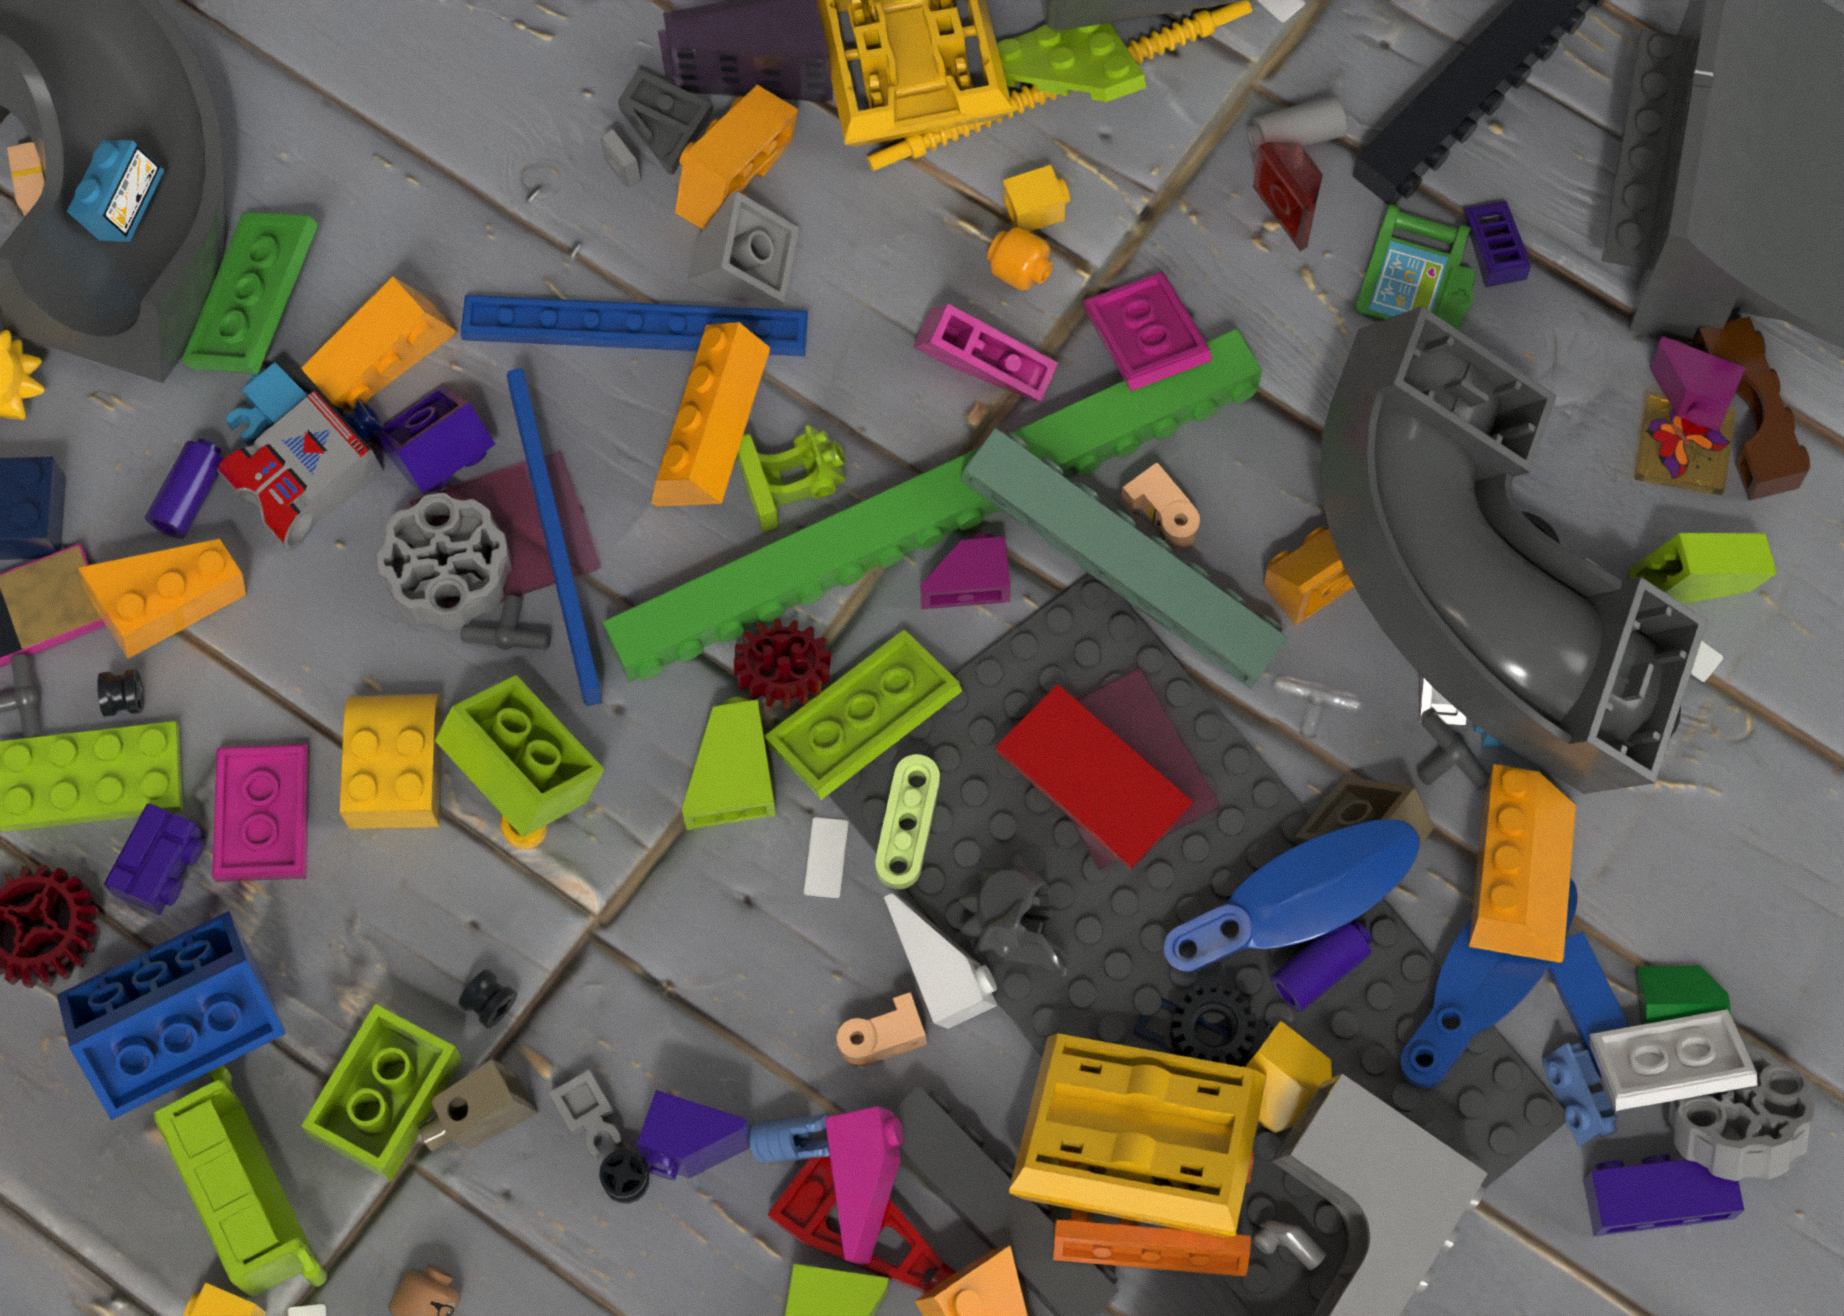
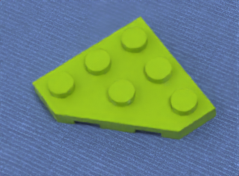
(1072, 59)

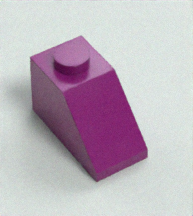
(1696, 382)
(969, 575)

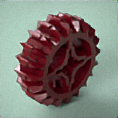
(47, 893)

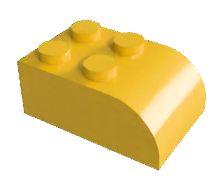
(391, 761)

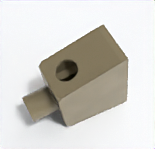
(478, 1108)

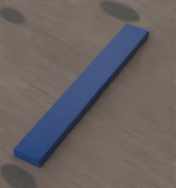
(623, 323)
(554, 538)

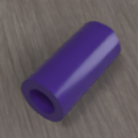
(185, 488)
(1321, 965)

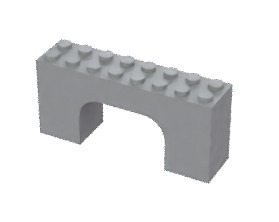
(1391, 1186)

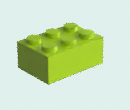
(519, 755)
(382, 1092)

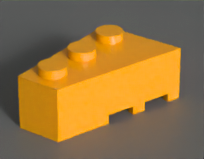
(733, 152)
(378, 344)
(161, 591)
(980, 1289)

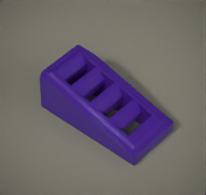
(1505, 271)

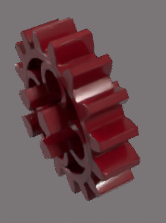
(795, 676)

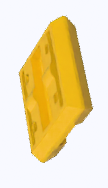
(912, 67)
(1142, 1121)

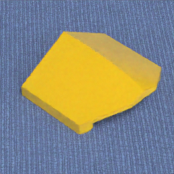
(1293, 1076)

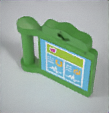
(1416, 276)

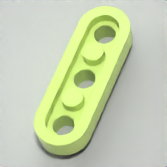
(905, 803)

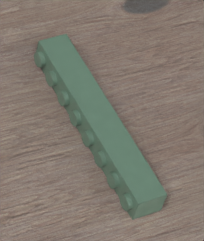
(1124, 557)

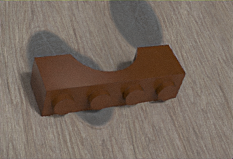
(1772, 457)

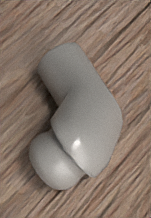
(1289, 1236)

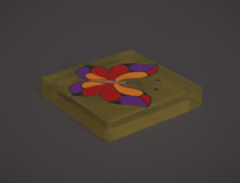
(1682, 453)

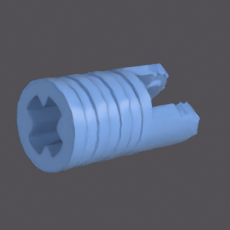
(788, 1139)

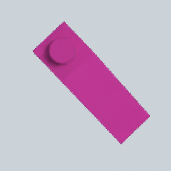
(984, 352)
(864, 1170)

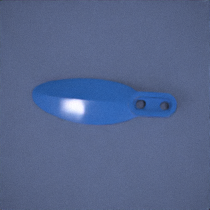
(1302, 893)
(1476, 990)

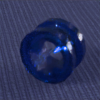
(363, 420)

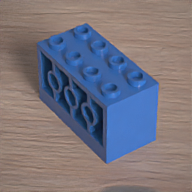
(169, 1015)

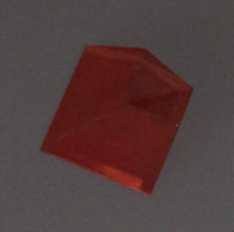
(1289, 187)

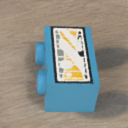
(115, 190)

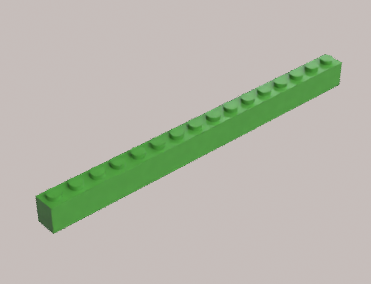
(914, 515)

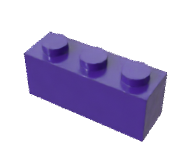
(1657, 1195)

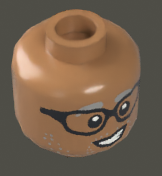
(425, 1294)

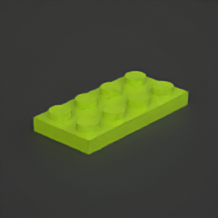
(862, 714)
(89, 776)

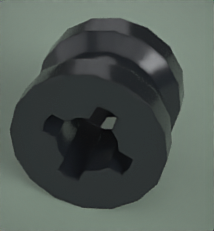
(120, 692)
(487, 998)
(624, 1167)

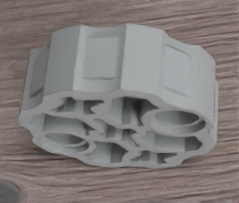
(465, 544)
(1748, 1128)

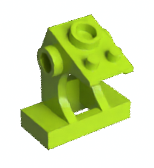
(762, 476)

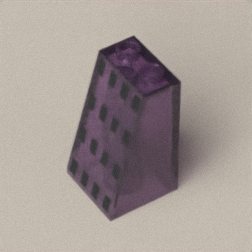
(748, 44)

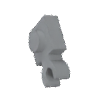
(584, 1108)

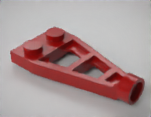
(811, 1200)

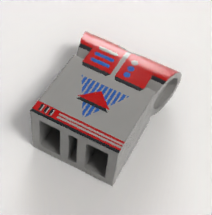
(301, 469)

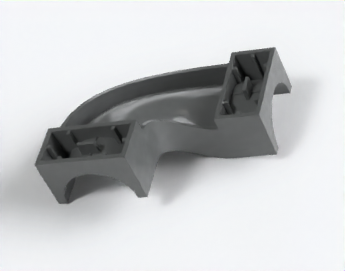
(88, 77)
(1470, 590)

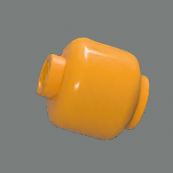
(1020, 258)

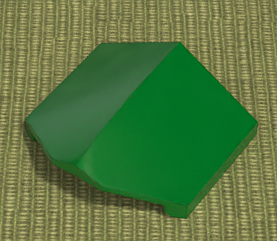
(1677, 993)

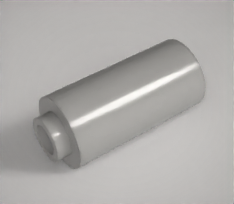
(1302, 124)

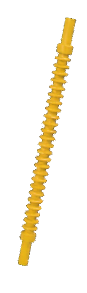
(1202, 24)

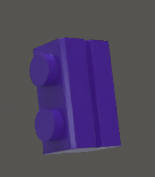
(155, 859)

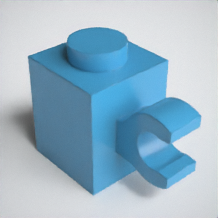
(270, 397)

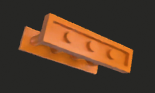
(1148, 1247)

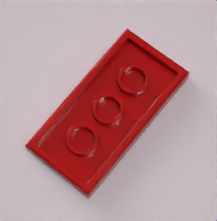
(1094, 777)

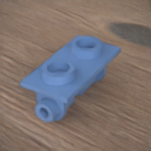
(1570, 1075)

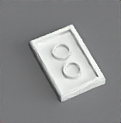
(1672, 1060)

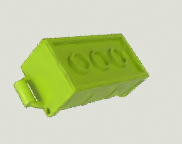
(236, 1188)

